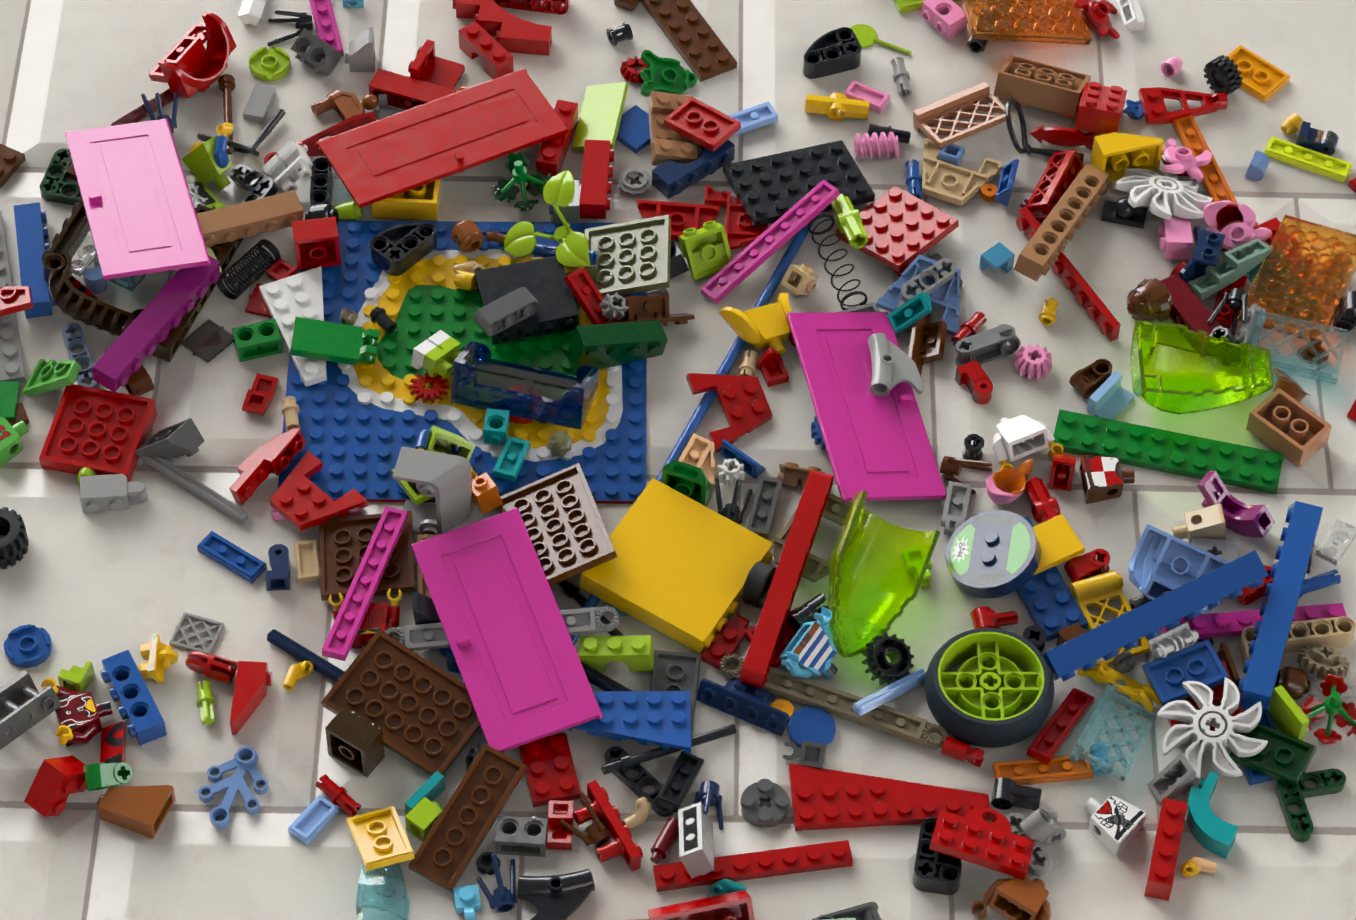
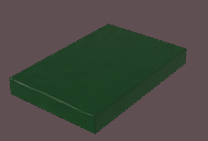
(1282, 758)

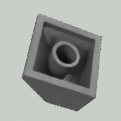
(173, 441)

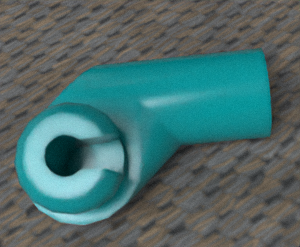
(725, 886)

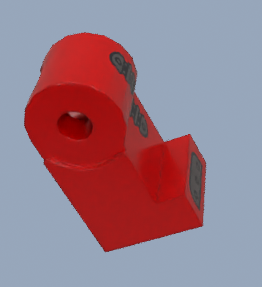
(976, 380)

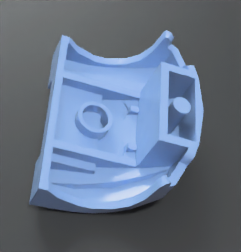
(1167, 562)

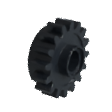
(879, 666)

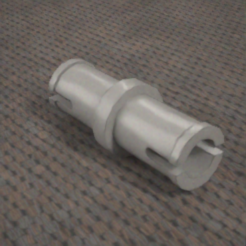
(901, 77)

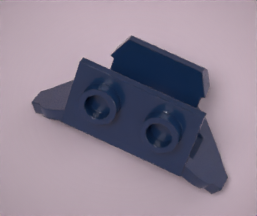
(1205, 254)

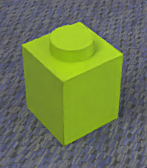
(422, 818)

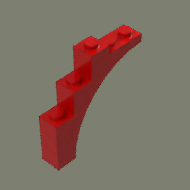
(510, 31)

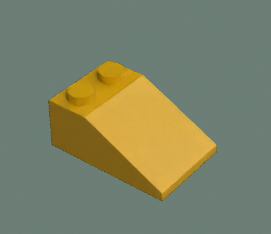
(1123, 151)

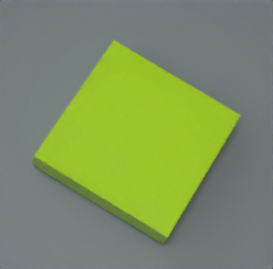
(1287, 714)

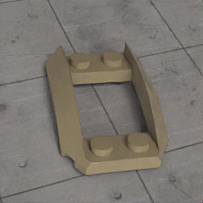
(816, 567)

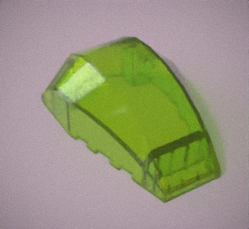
(1194, 371)

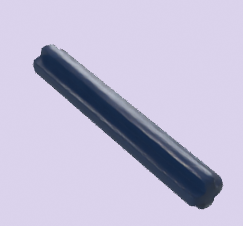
(303, 654)

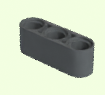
(506, 311)

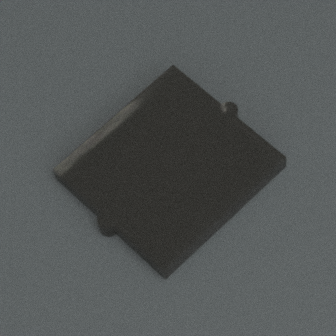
(208, 341)

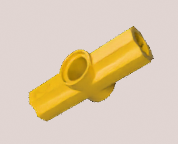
(837, 106)

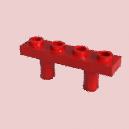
(610, 817)

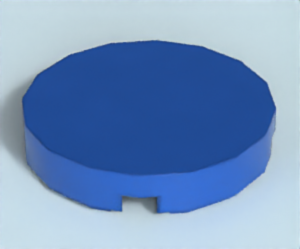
(27, 646)
(811, 725)

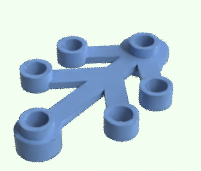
(233, 785)

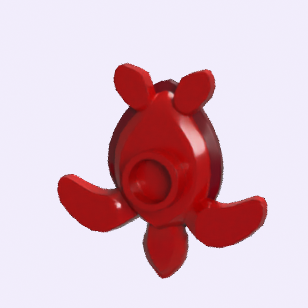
(1096, 16)

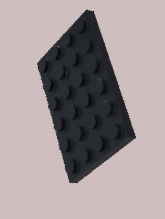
(778, 181)

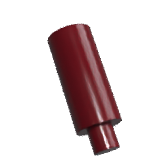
(665, 840)

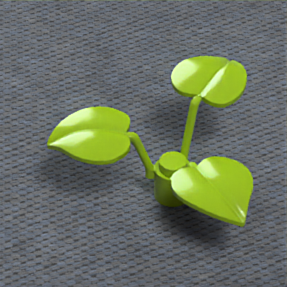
(574, 245)

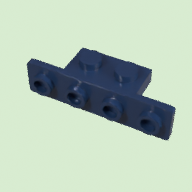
(744, 703)

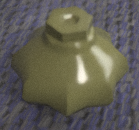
(559, 443)

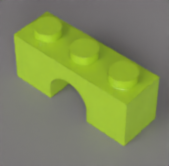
(633, 650)

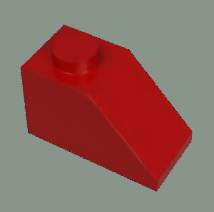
(1062, 472)

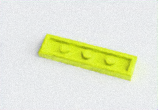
(1308, 159)

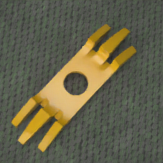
(1134, 689)

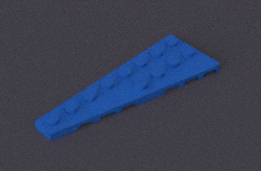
(644, 717)

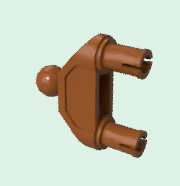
(345, 104)

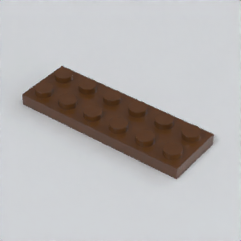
(691, 37)
(467, 817)

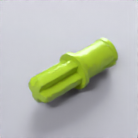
(205, 702)

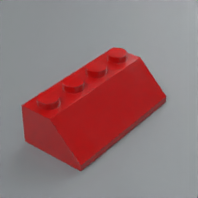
(720, 907)

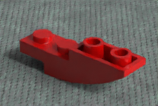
(267, 459)

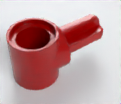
(986, 618)

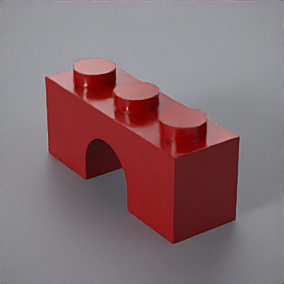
(477, 42)

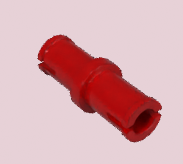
(970, 327)
(338, 795)

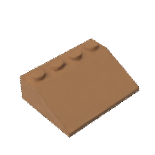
(1041, 86)

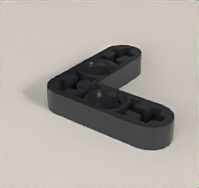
(262, 187)

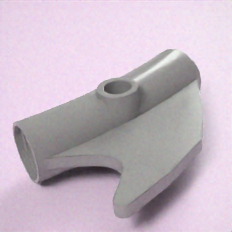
(890, 366)

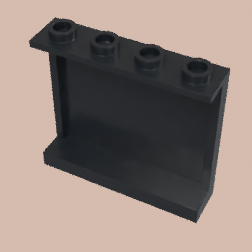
(546, 283)

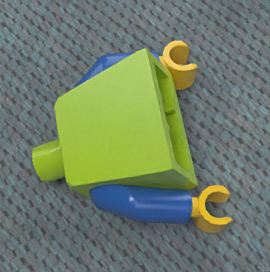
(210, 159)
(447, 442)

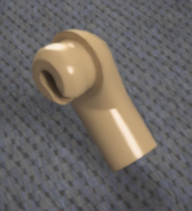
(470, 266)
(644, 808)

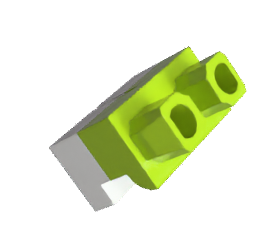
(436, 354)

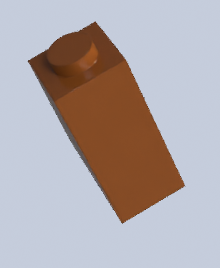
(137, 807)

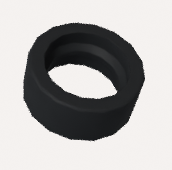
(758, 584)

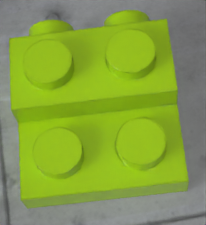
(705, 249)

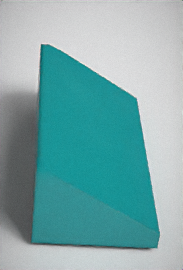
(910, 312)

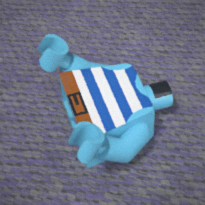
(811, 649)

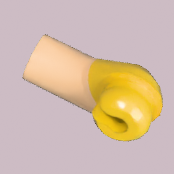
(1197, 865)

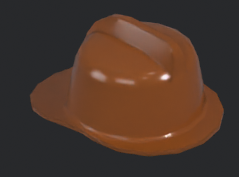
(1289, 385)

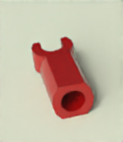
(962, 751)

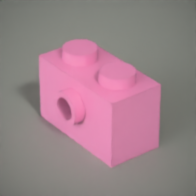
(1176, 238)

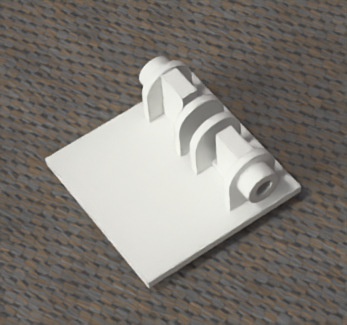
(1172, 641)

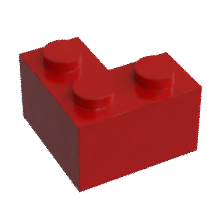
(54, 783)

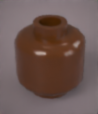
(1294, 681)

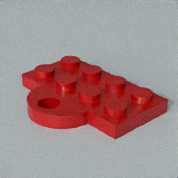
(982, 841)

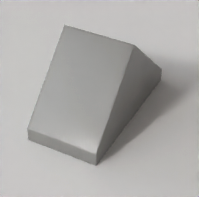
(1174, 779)

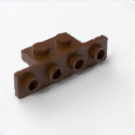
(652, 308)
(927, 341)

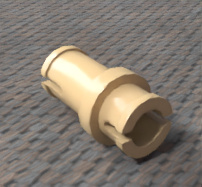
(747, 367)
(290, 411)

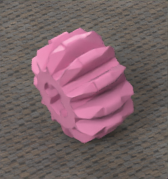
(1033, 362)

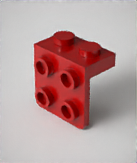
(433, 68)

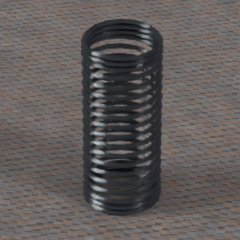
(234, 281)

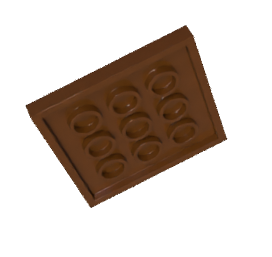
(343, 547)

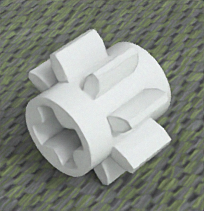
(730, 472)

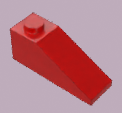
(249, 691)

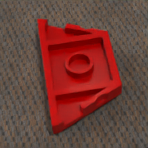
(681, 214)

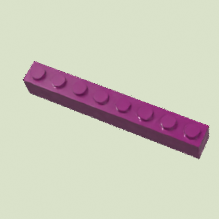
(154, 324)

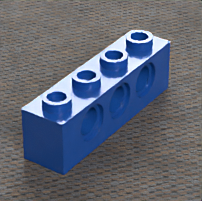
(123, 667)

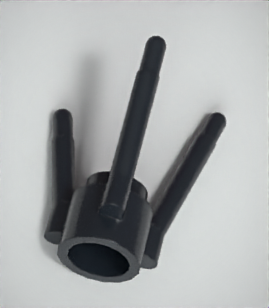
(301, 20)
(1236, 301)
(732, 510)

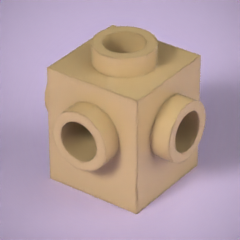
(800, 279)

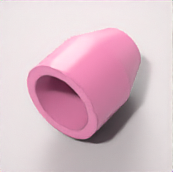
(1171, 66)

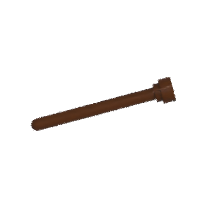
(227, 84)

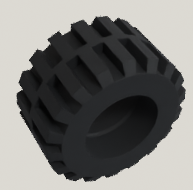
(15, 540)

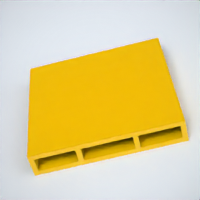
(677, 566)

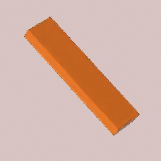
(1035, 772)

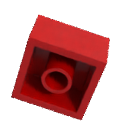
(316, 243)

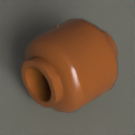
(467, 236)

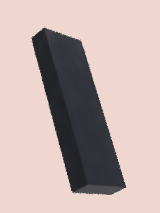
(679, 781)

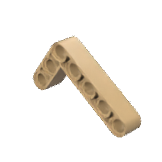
(1331, 632)

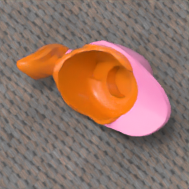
(1008, 483)

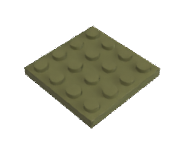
(631, 256)

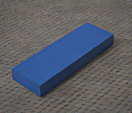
(231, 557)

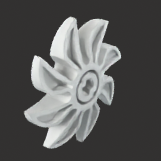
(1163, 193)
(1218, 717)

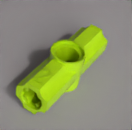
(849, 221)

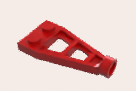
(1155, 109)
(352, 122)

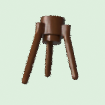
(952, 466)
(595, 832)

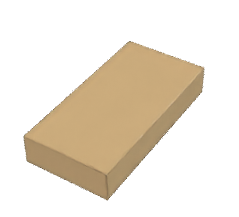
(307, 561)

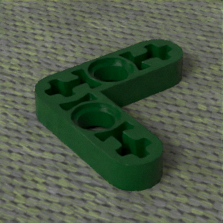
(60, 186)
(1301, 792)

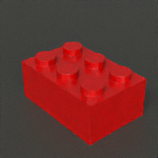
(1100, 108)

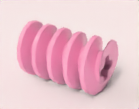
(876, 145)

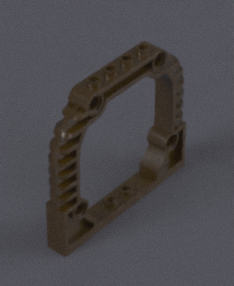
(58, 273)

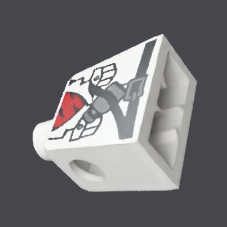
(1114, 822)

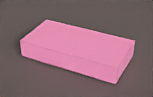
(859, 91)

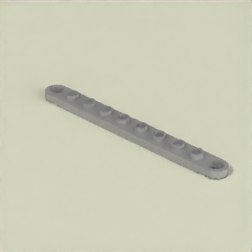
(433, 635)

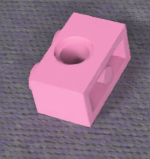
(944, 17)

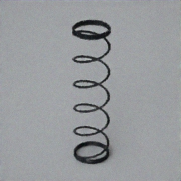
(823, 232)

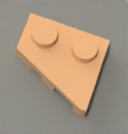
(700, 453)

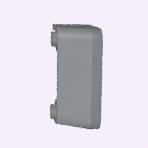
(438, 476)

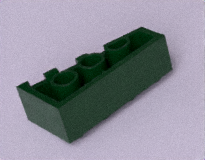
(615, 344)

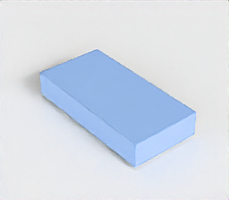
(313, 819)

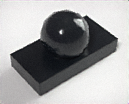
(1123, 213)

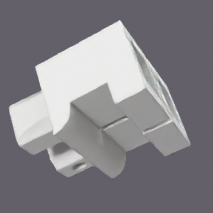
(289, 166)

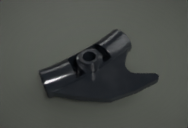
(556, 895)

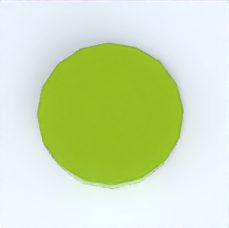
(269, 64)

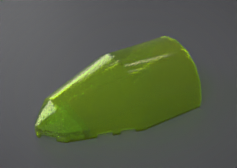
(873, 575)

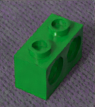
(257, 340)

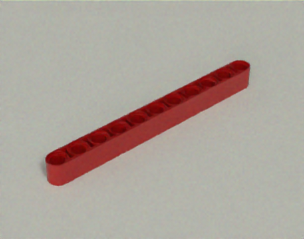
(786, 579)

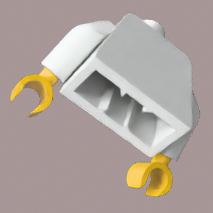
(1021, 438)

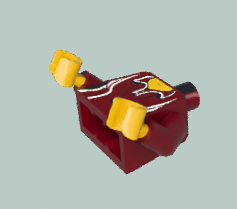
(78, 714)

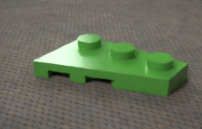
(51, 376)

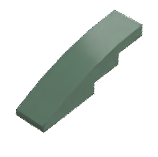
(1232, 267)

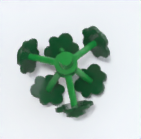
(506, 189)

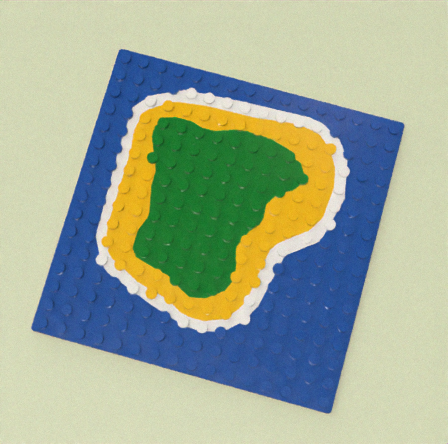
(367, 411)

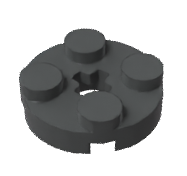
(764, 791)

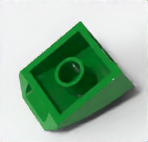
(687, 480)

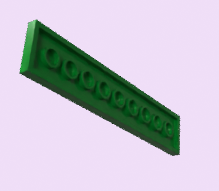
(1168, 451)

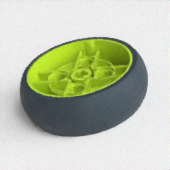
(989, 687)

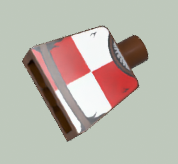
(1103, 478)

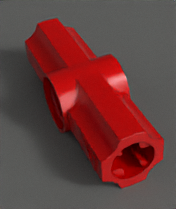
(1042, 505)

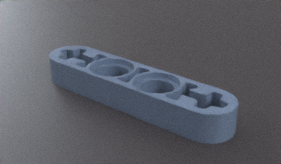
(81, 358)

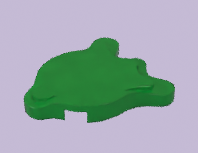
(664, 75)

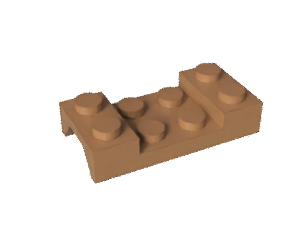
(664, 141)

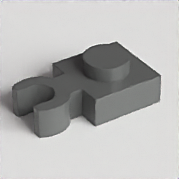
(810, 753)

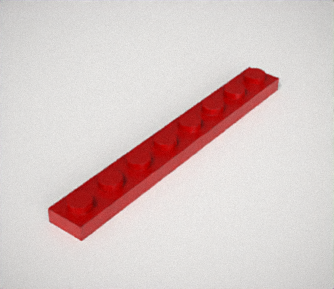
(1074, 282)
(757, 865)

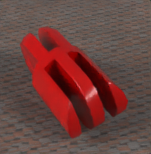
(212, 666)

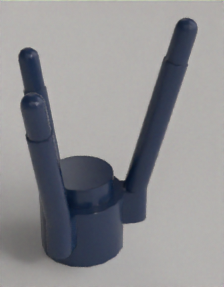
(172, 122)
(709, 797)
(502, 899)

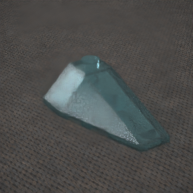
(382, 894)

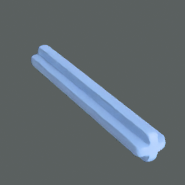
(889, 692)

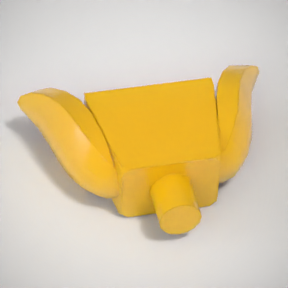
(763, 325)

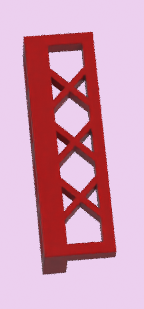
(1066, 172)

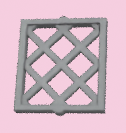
(200, 620)

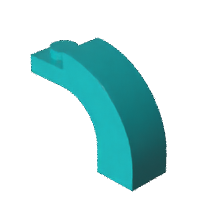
(1203, 824)

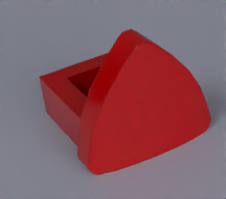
(772, 368)

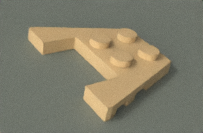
(953, 182)

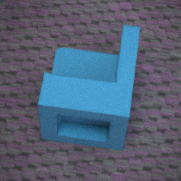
(997, 257)

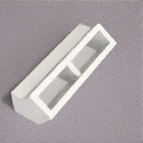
(251, 11)
(1131, 14)

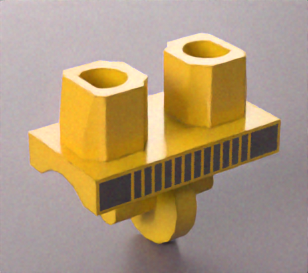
(159, 657)

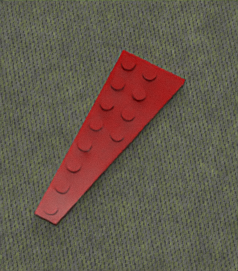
(854, 800)

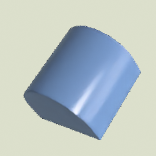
(952, 154)
(1257, 166)
(94, 280)

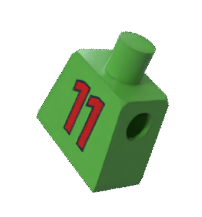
(10, 439)

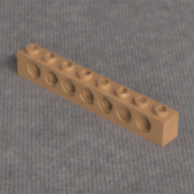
(1061, 223)

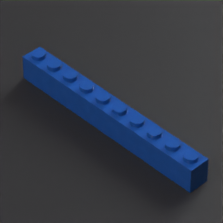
(1281, 604)
(1155, 615)

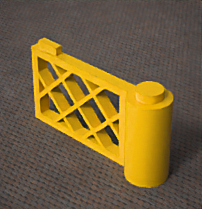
(1101, 589)

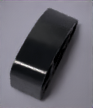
(832, 54)
(402, 246)
(933, 869)

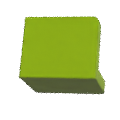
(77, 677)

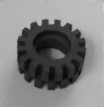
(1223, 75)

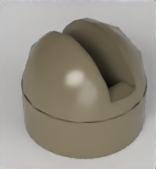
(348, 316)

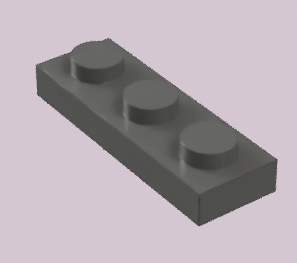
(764, 506)

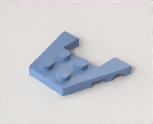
(943, 297)

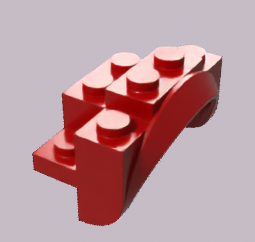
(189, 64)

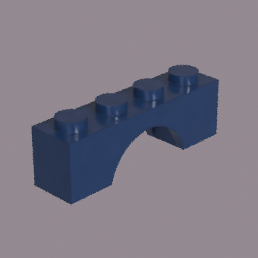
(675, 177)

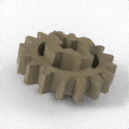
(1322, 661)

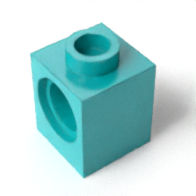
(496, 427)

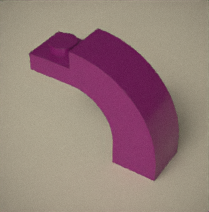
(1239, 517)

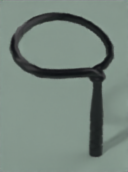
(264, 133)
(1026, 147)

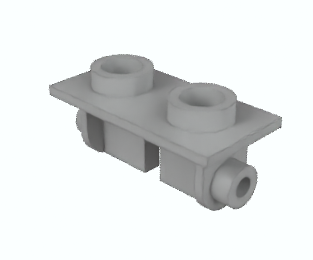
(1247, 332)

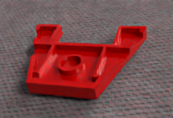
(738, 226)
(740, 400)
(307, 504)

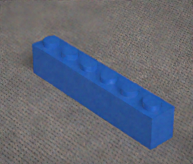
(31, 247)

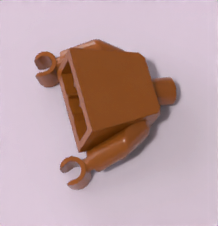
(1016, 899)

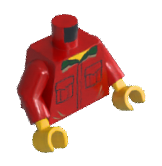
(378, 617)

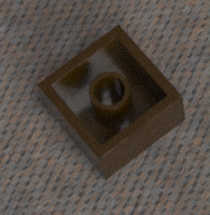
(355, 742)

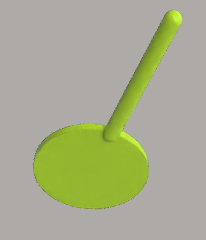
(867, 37)

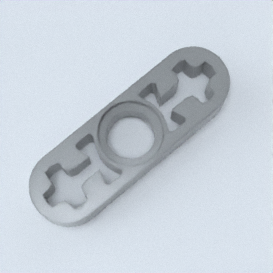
(933, 272)
(1041, 855)

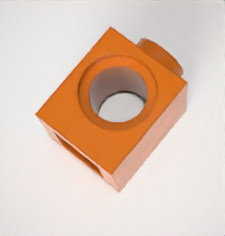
(485, 494)

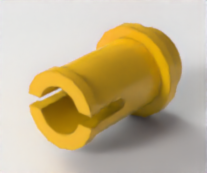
(1047, 316)

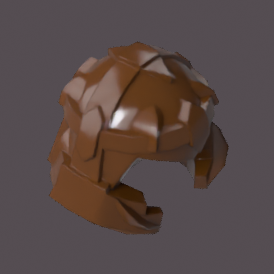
(1150, 301)

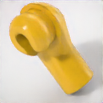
(296, 673)

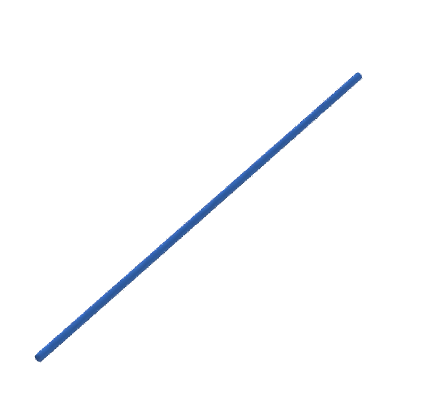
(724, 369)

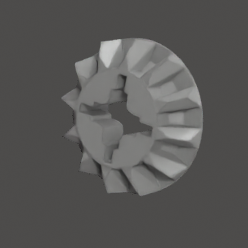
(633, 175)

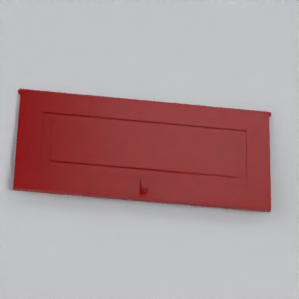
(441, 137)

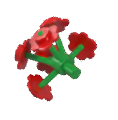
(1343, 713)

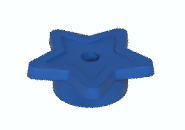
(1134, 109)

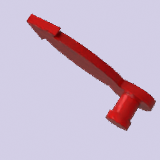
(1064, 136)

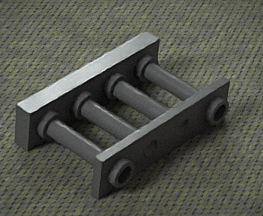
(29, 714)

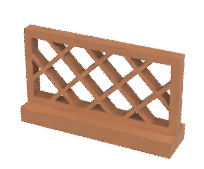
(959, 107)

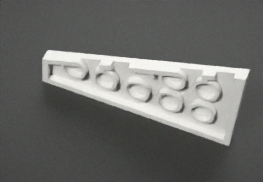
(297, 297)

